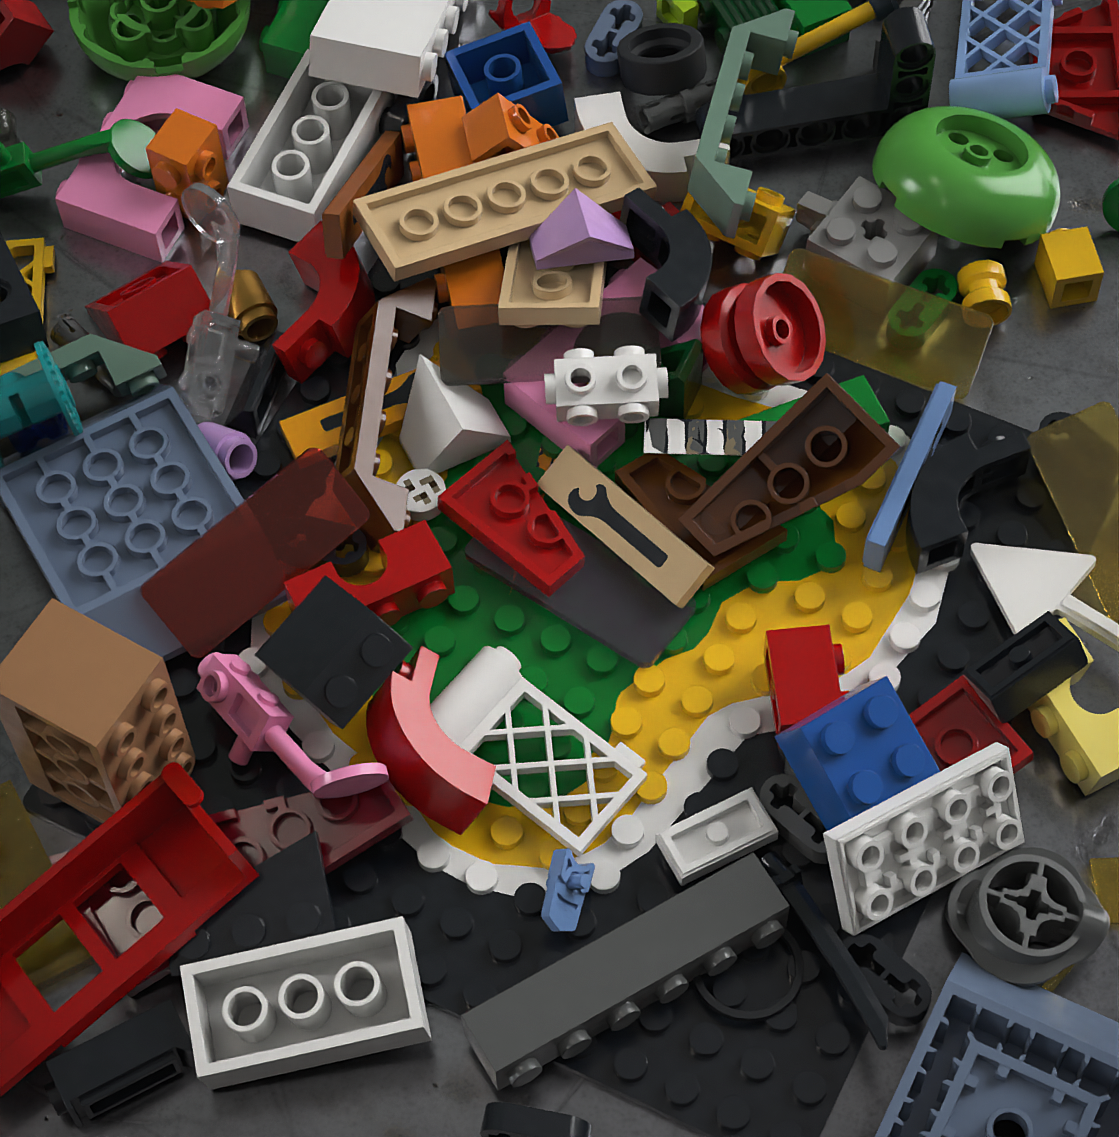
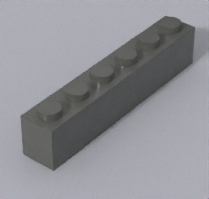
(625, 972)

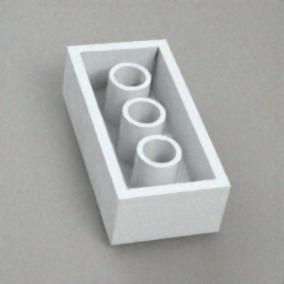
(305, 153)
(304, 1003)

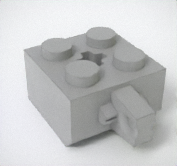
(867, 232)

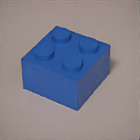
(512, 66)
(856, 752)

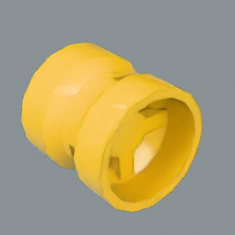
(983, 289)

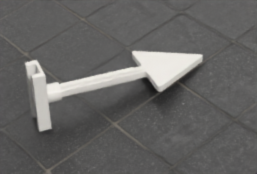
(1039, 581)

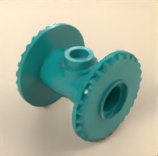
(36, 397)

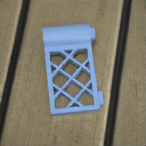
(1003, 86)

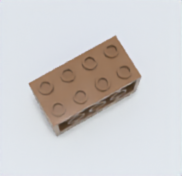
(89, 712)

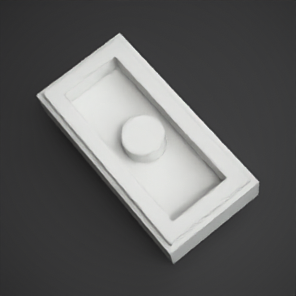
(716, 836)

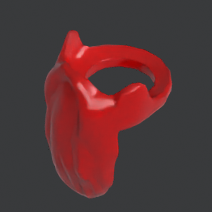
(551, 29)

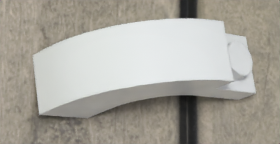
(665, 162)

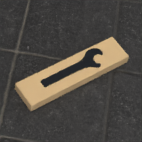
(625, 526)

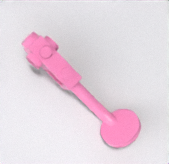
(262, 726)

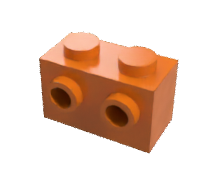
(501, 128)
(186, 153)

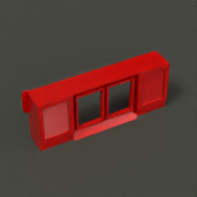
(178, 863)

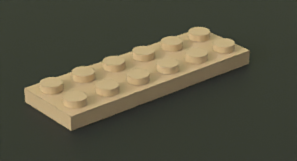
(496, 200)

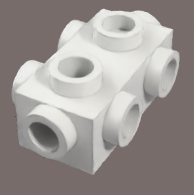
(618, 386)

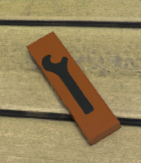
(377, 172)

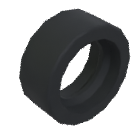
(662, 59)

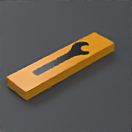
(322, 424)

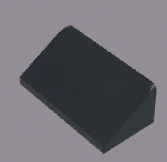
(257, 391)
(1026, 667)

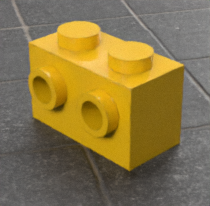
(760, 235)

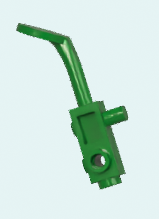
(123, 141)

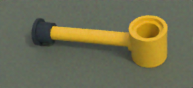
(872, 9)

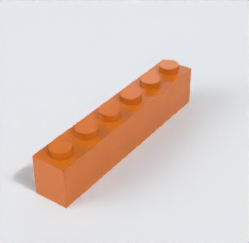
(439, 146)

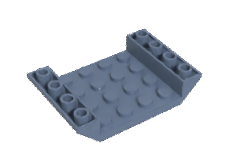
(119, 508)

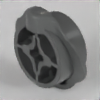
(1056, 908)

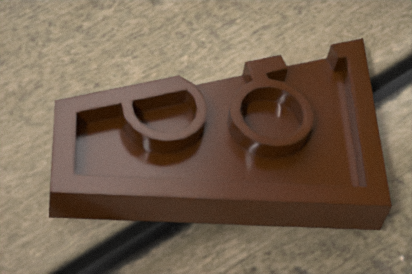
(668, 490)

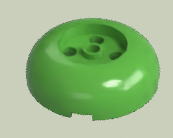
(165, 42)
(968, 176)

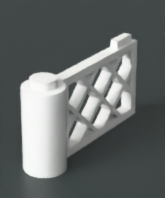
(485, 696)

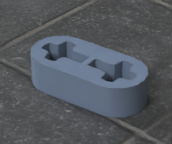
(606, 35)

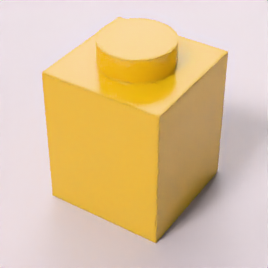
(1068, 267)

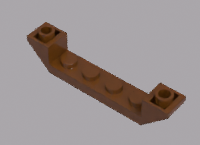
(363, 420)

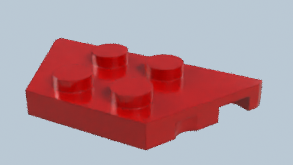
(1086, 67)

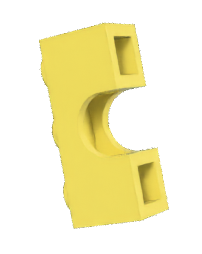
(1082, 739)

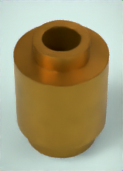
(252, 306)

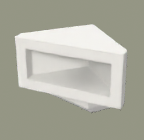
(447, 422)

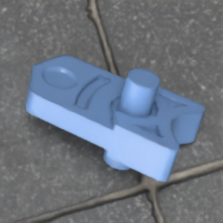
(565, 891)

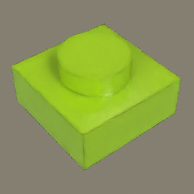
(678, 11)

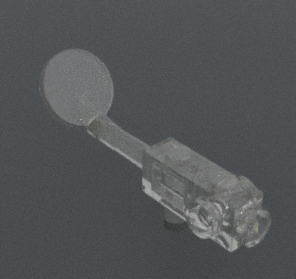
(213, 334)

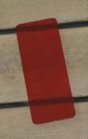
(253, 551)

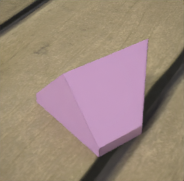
(579, 234)

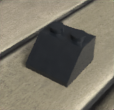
(333, 651)

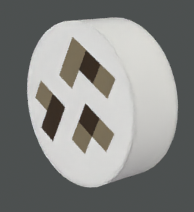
(423, 494)

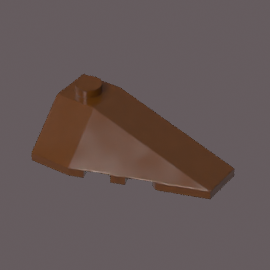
(801, 462)

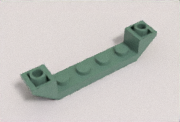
(716, 185)
(129, 367)

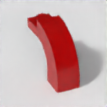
(331, 320)
(419, 757)

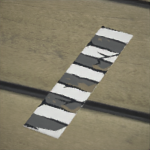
(702, 436)

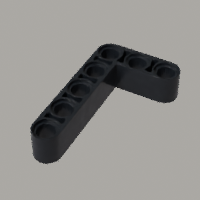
(843, 107)

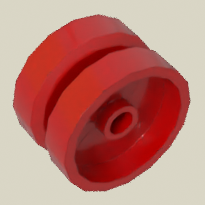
(763, 334)

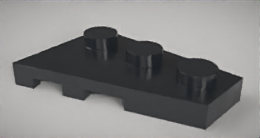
(277, 907)

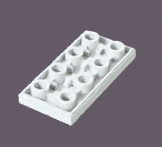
(924, 838)

